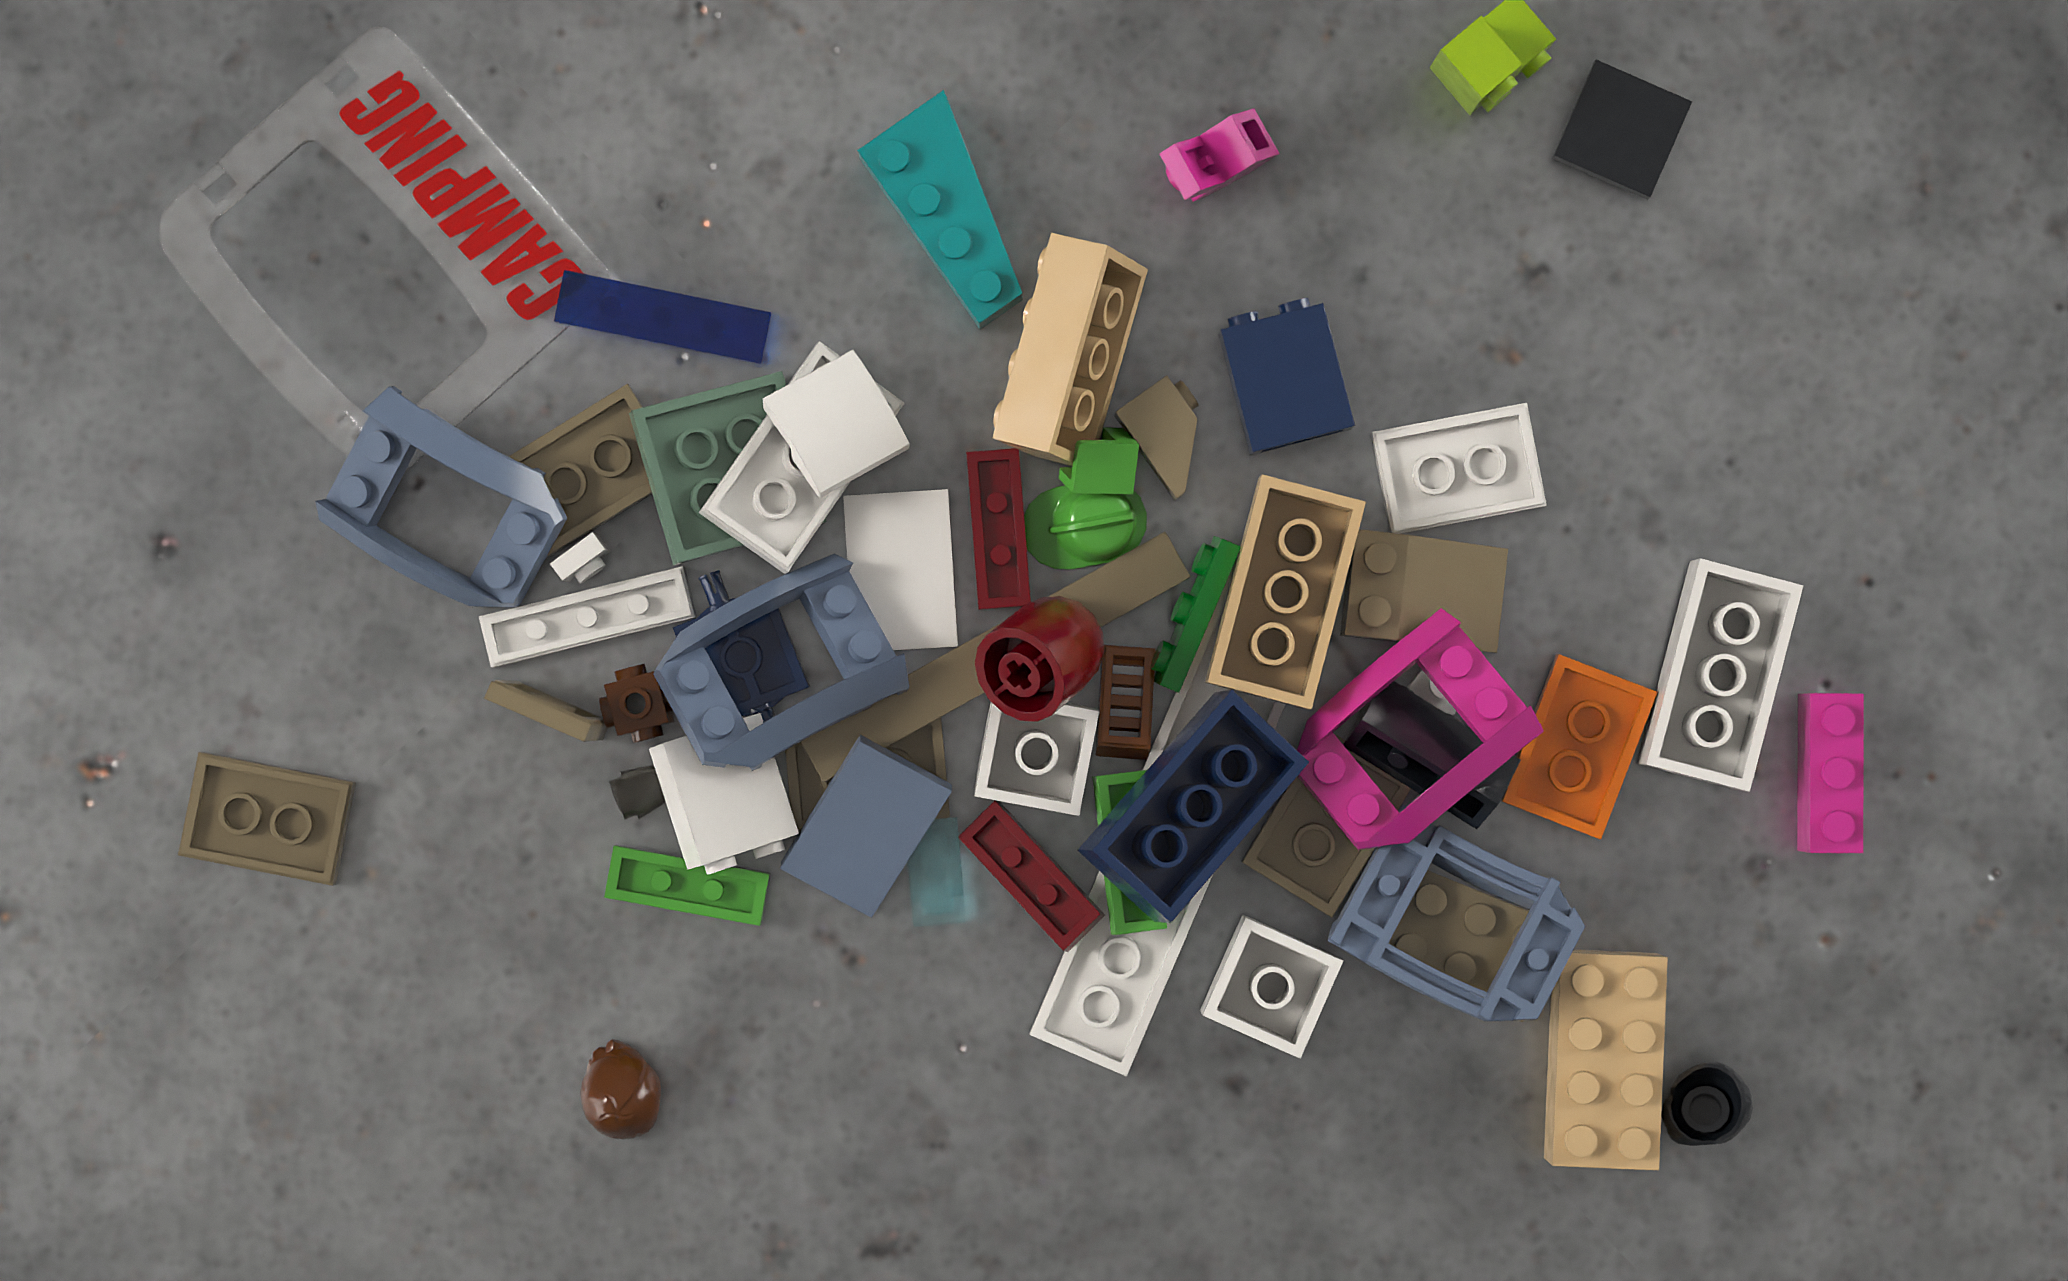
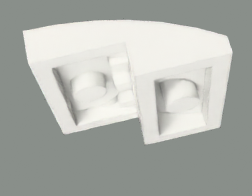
(836, 423)

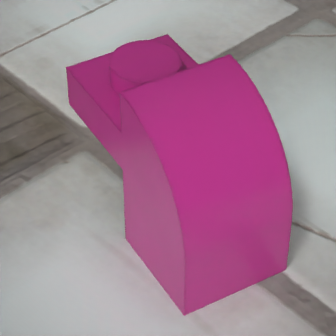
(1219, 155)

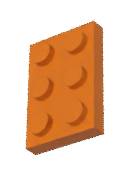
(1585, 748)

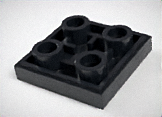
(1622, 129)

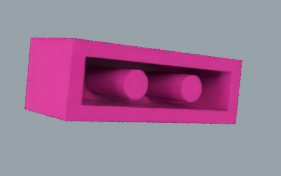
(1830, 772)

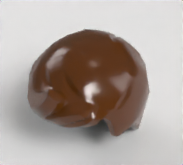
(620, 1092)

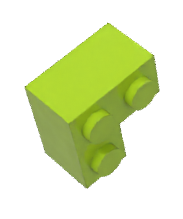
(1490, 53)

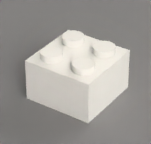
(1037, 761)
(1271, 986)

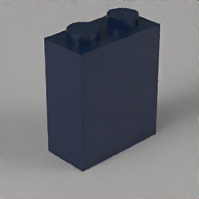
(1285, 376)

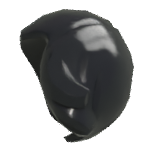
(1707, 1105)

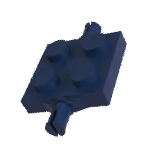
(754, 660)

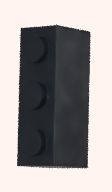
(1421, 745)

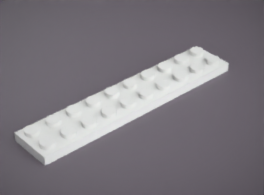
(1114, 982)

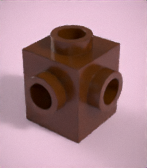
(615, 710)

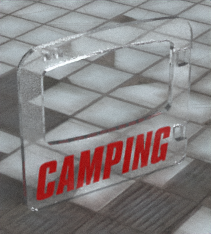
(444, 185)

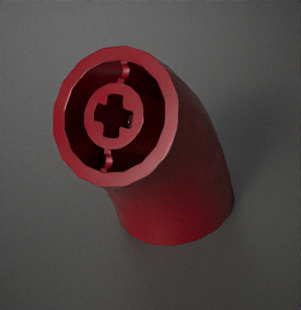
(1040, 657)

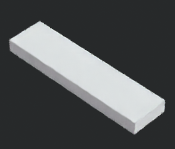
(587, 617)

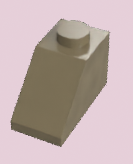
(1165, 430)

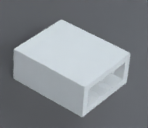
(721, 808)

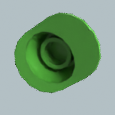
(1083, 528)

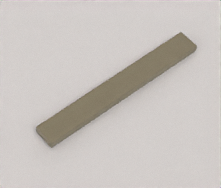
(953, 676)

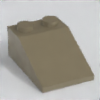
(1407, 578)

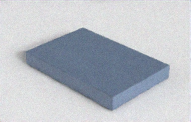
(866, 826)

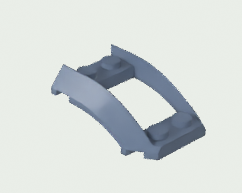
(375, 469)
(846, 628)
(1532, 961)

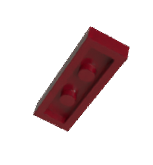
(998, 528)
(1031, 876)

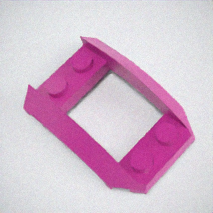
(1472, 690)

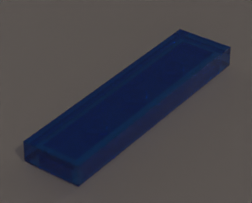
(662, 317)

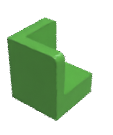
(1103, 464)

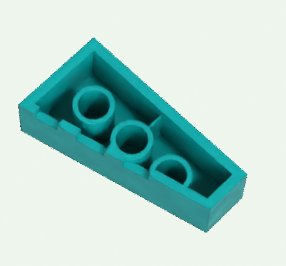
(939, 197)

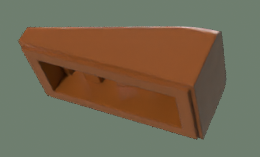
(1125, 746)

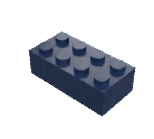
(1193, 806)

